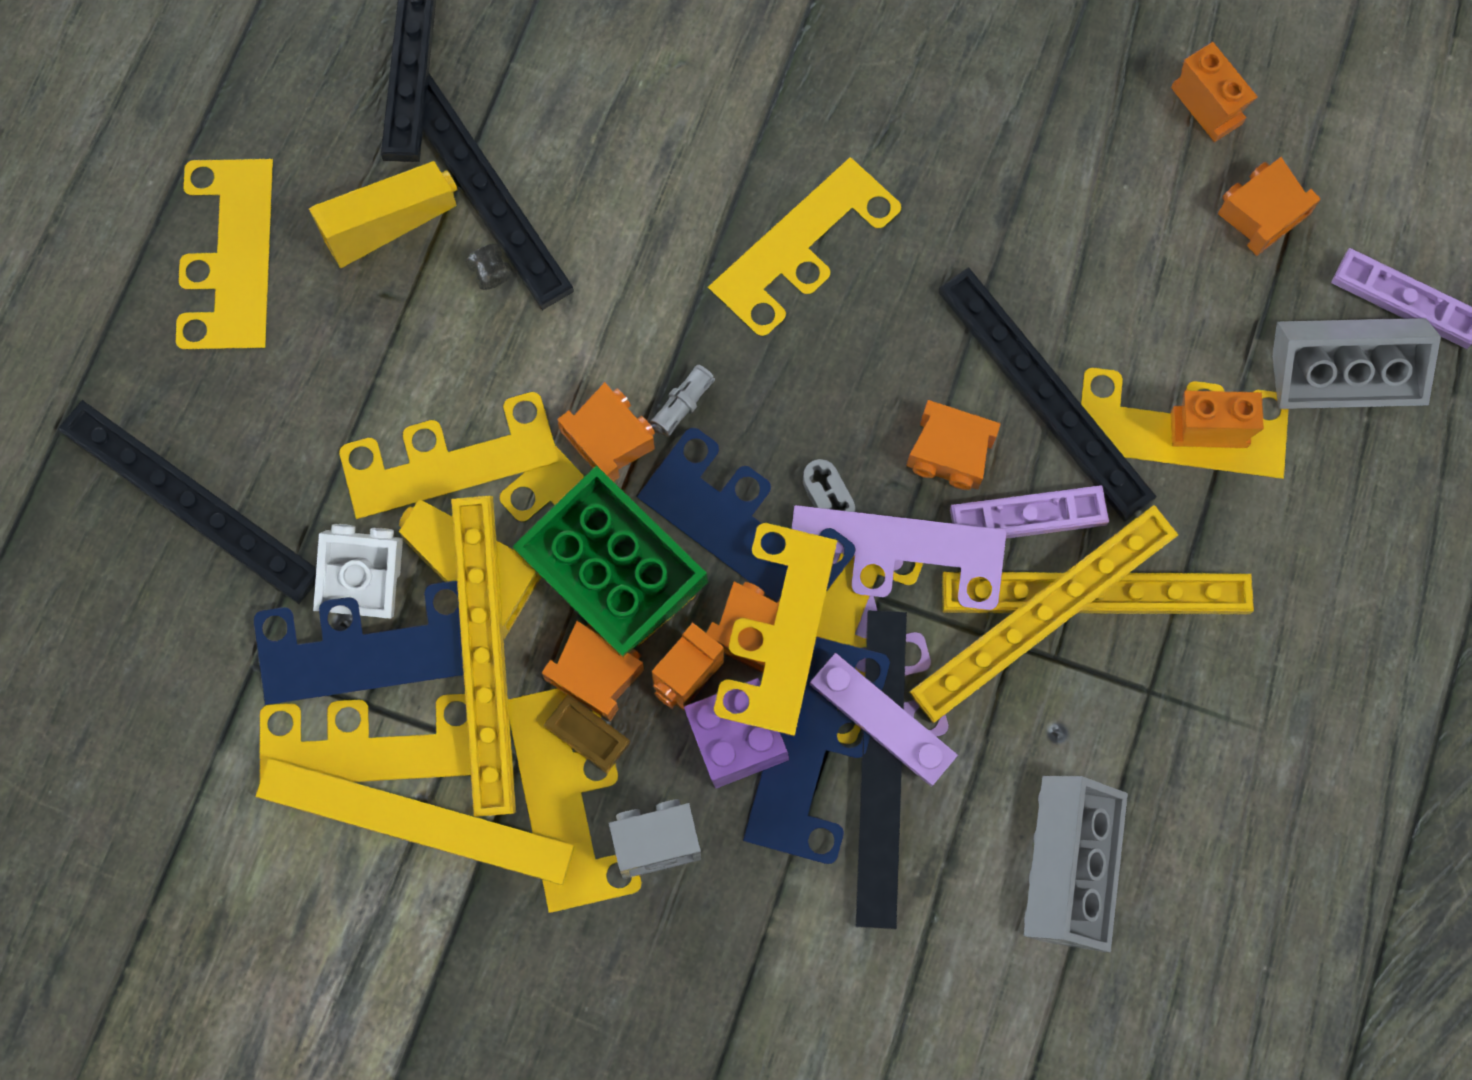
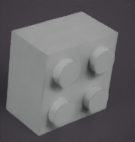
(655, 839)

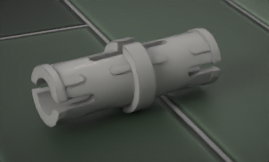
(682, 400)

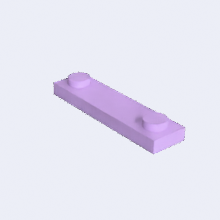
(1404, 296)
(1036, 512)
(883, 719)

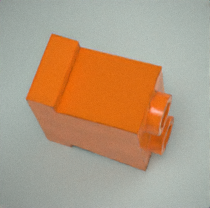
(1213, 91)
(1267, 205)
(1217, 419)
(607, 431)
(952, 446)
(749, 603)
(687, 667)
(593, 671)

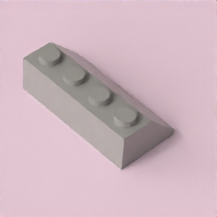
(1354, 363)
(1075, 863)

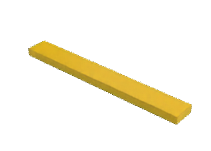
(1131, 595)
(1043, 614)
(483, 656)
(415, 821)

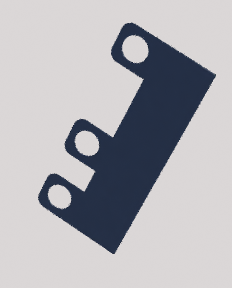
(721, 519)
(356, 660)
(786, 790)

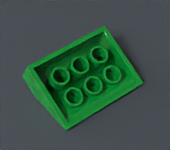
(611, 562)

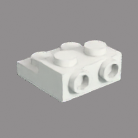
(358, 568)

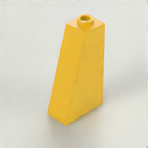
(383, 211)
(432, 538)

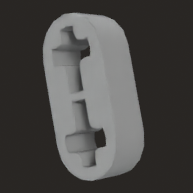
(834, 483)

